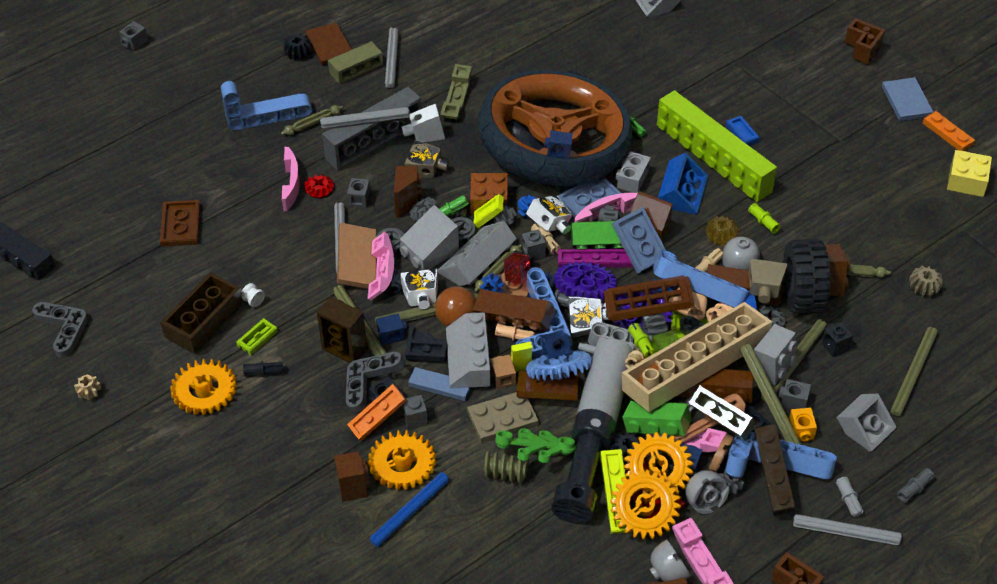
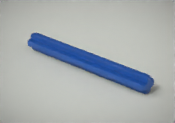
(409, 509)

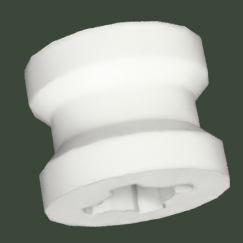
(253, 295)

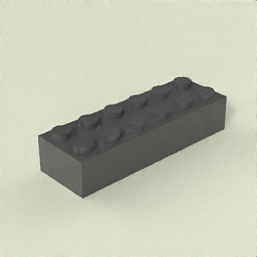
(352, 142)

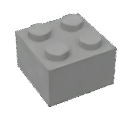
(777, 352)

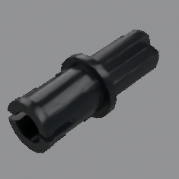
(262, 368)

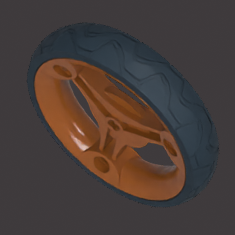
(599, 109)

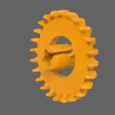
(200, 380)
(662, 444)
(401, 450)
(629, 517)

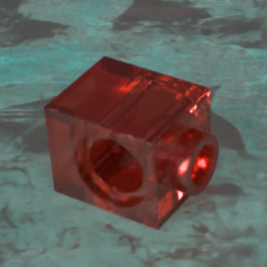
(516, 268)

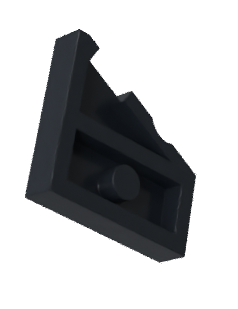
(424, 346)

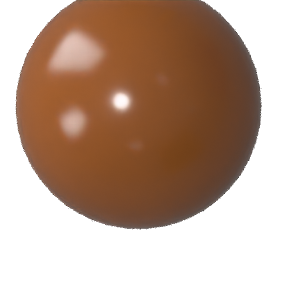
(453, 304)

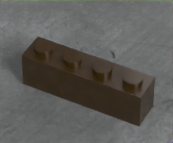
(774, 469)

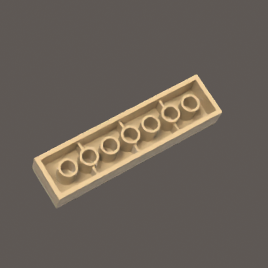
(695, 356)

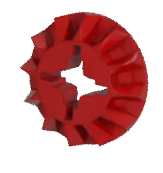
(319, 191)

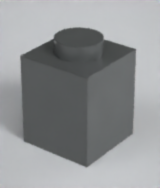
(415, 412)

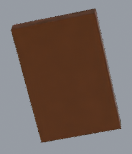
(328, 42)
(180, 223)
(549, 389)

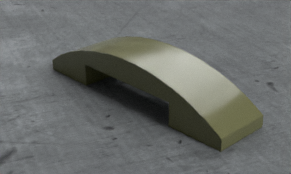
(457, 93)

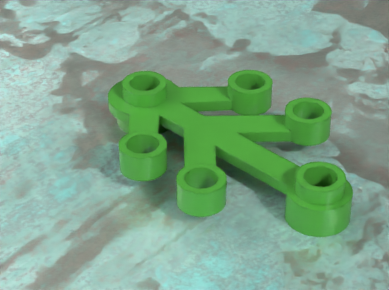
(561, 445)

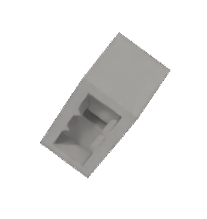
(633, 172)

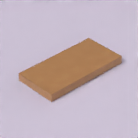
(355, 262)

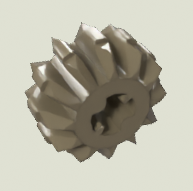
(925, 281)

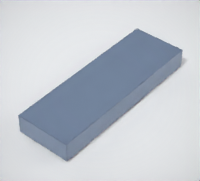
(436, 383)

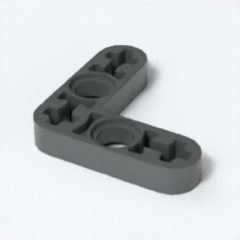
(67, 321)
(364, 371)

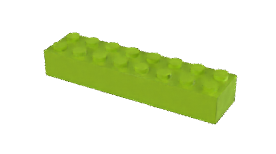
(716, 146)

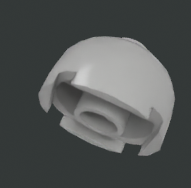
(739, 252)
(706, 491)
(667, 563)

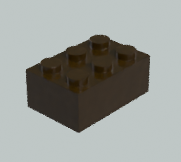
(342, 330)

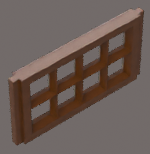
(613, 304)

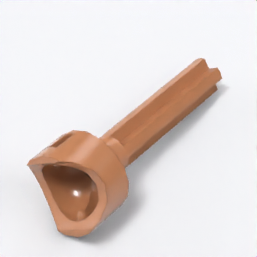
(705, 423)

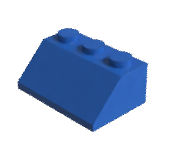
(683, 184)

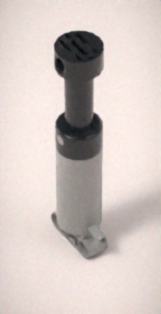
(594, 420)

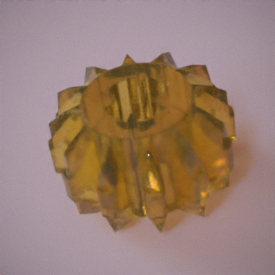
(721, 230)

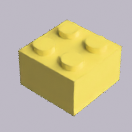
(969, 173)

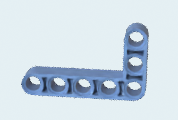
(262, 112)
(700, 281)
(540, 289)
(796, 458)

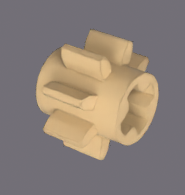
(87, 387)

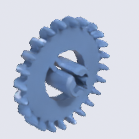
(559, 365)

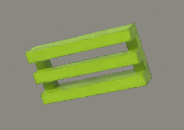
(259, 339)

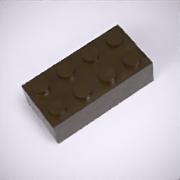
(202, 312)

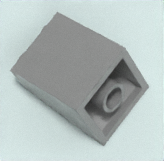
(430, 240)

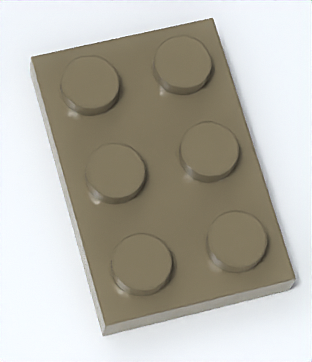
(501, 413)

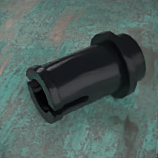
(395, 284)

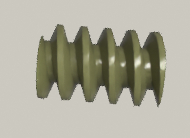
(505, 467)

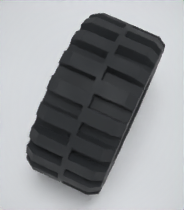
(806, 276)

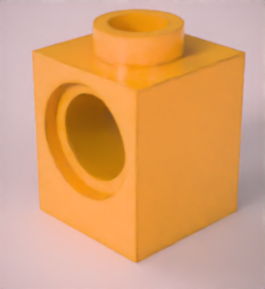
(803, 423)

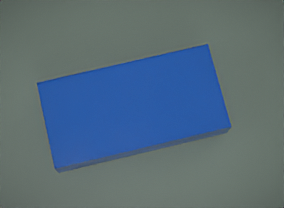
(742, 130)

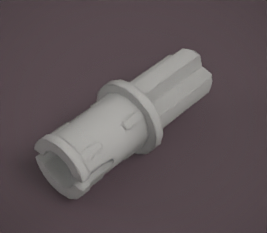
(849, 496)

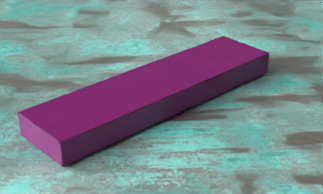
(604, 257)

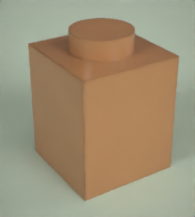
(503, 371)

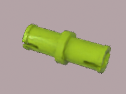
(764, 218)
(641, 340)

